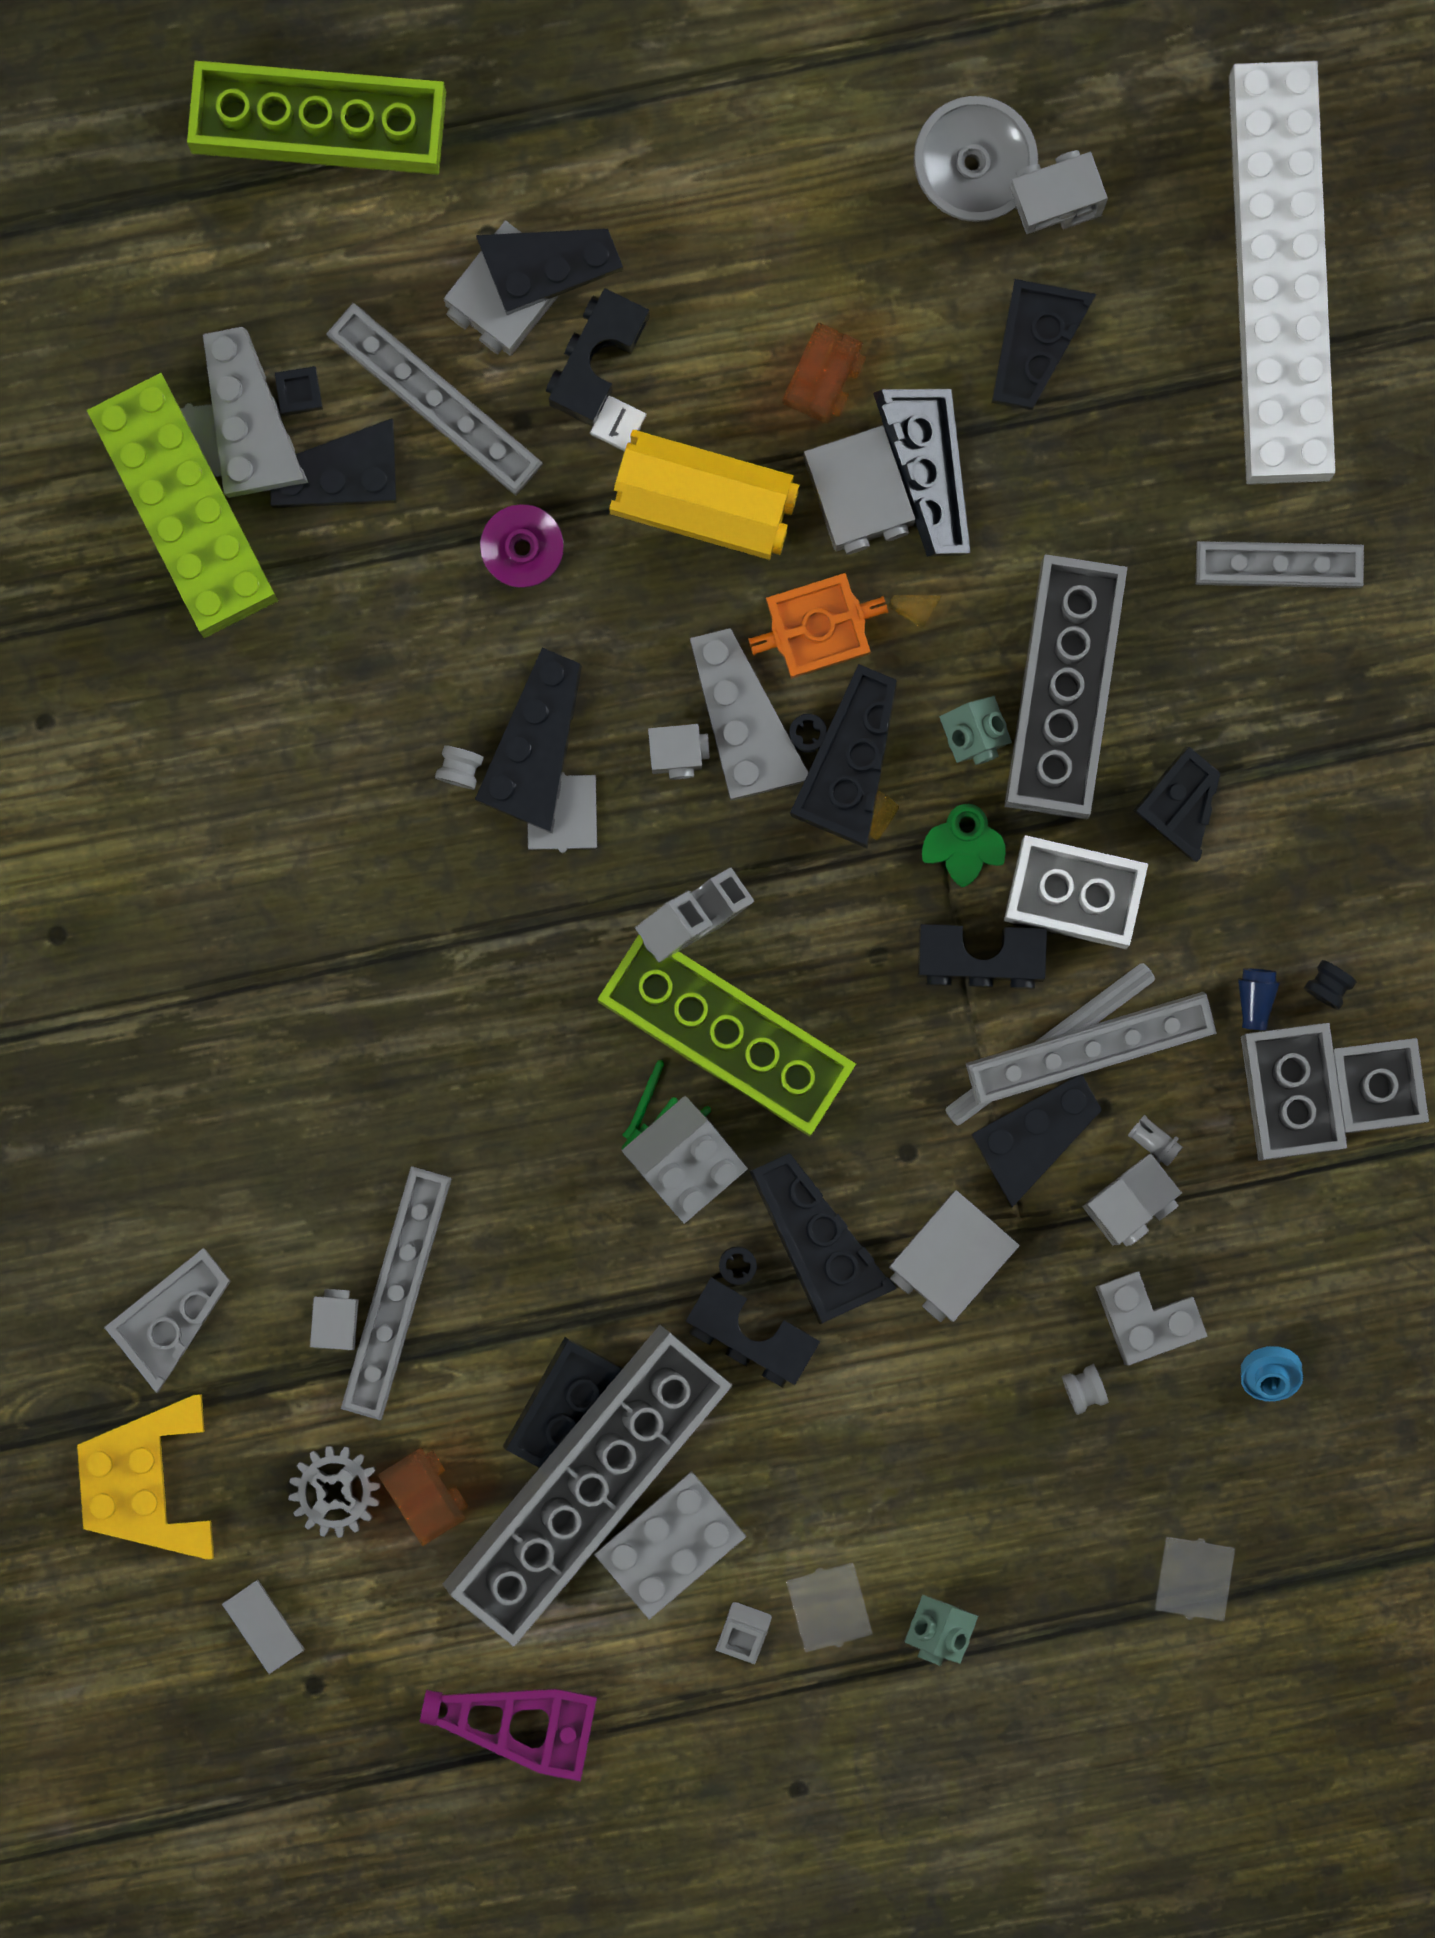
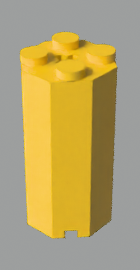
(704, 495)

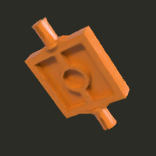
(818, 625)

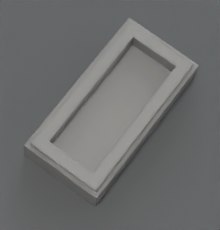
(263, 1626)

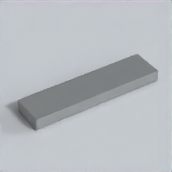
(1279, 564)

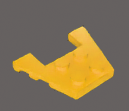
(126, 1487)

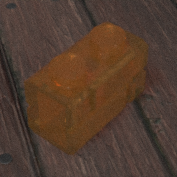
(823, 374)

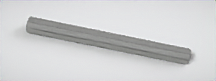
(1087, 1015)

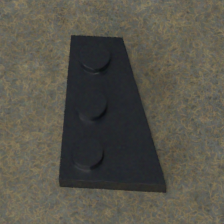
(1035, 338)
(346, 471)
(1035, 1135)
(559, 1401)

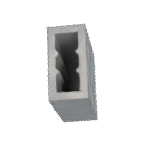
(478, 304)
(859, 490)
(952, 1257)

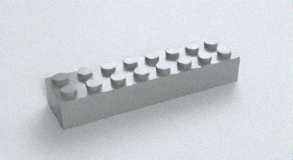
(586, 1485)

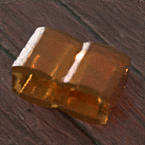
(423, 1496)

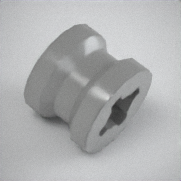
(459, 767)
(1085, 1389)

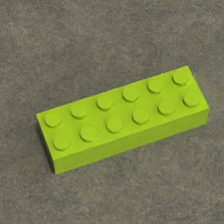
(316, 117)
(182, 505)
(728, 1034)

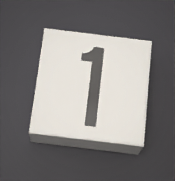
(617, 422)

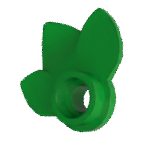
(961, 850)

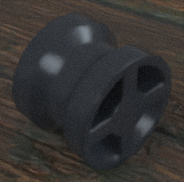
(1330, 984)

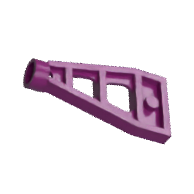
(566, 1735)

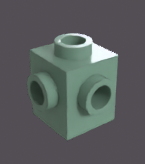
(976, 730)
(940, 1631)

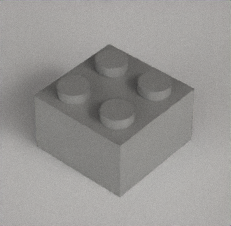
(1381, 1085)
(684, 1159)

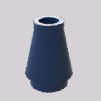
(1257, 997)

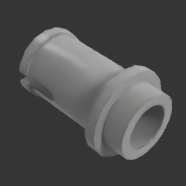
(1155, 1141)

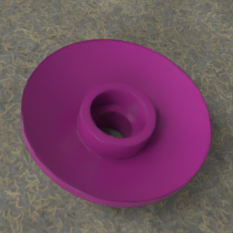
(516, 525)

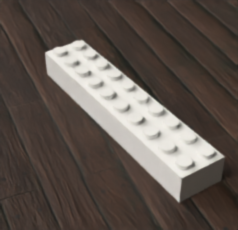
(1282, 272)

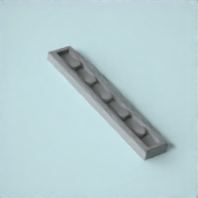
(434, 399)
(1091, 1048)
(396, 1293)

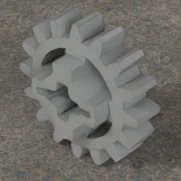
(346, 1477)

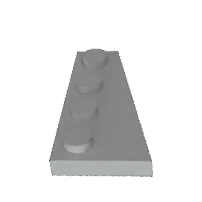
(249, 431)
(745, 726)

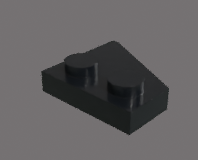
(1181, 802)

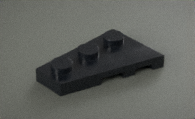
(546, 264)

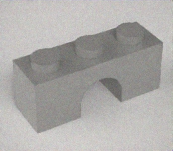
(694, 915)

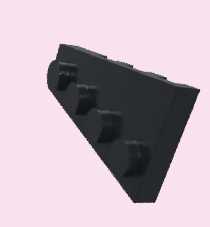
(532, 752)

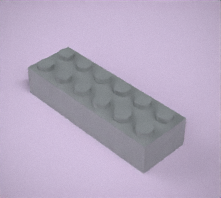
(1066, 687)

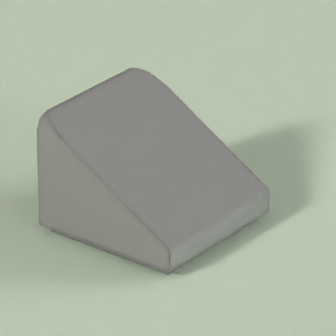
(743, 1632)

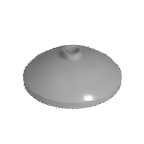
(979, 130)

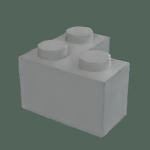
(1059, 193)
(1132, 1201)
(1139, 1328)

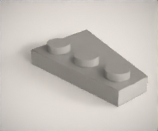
(168, 1317)

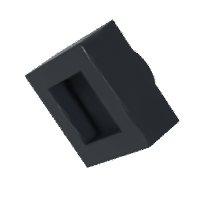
(298, 391)

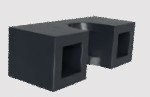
(610, 323)
(945, 958)
(781, 1355)

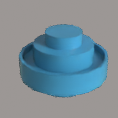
(1271, 1373)

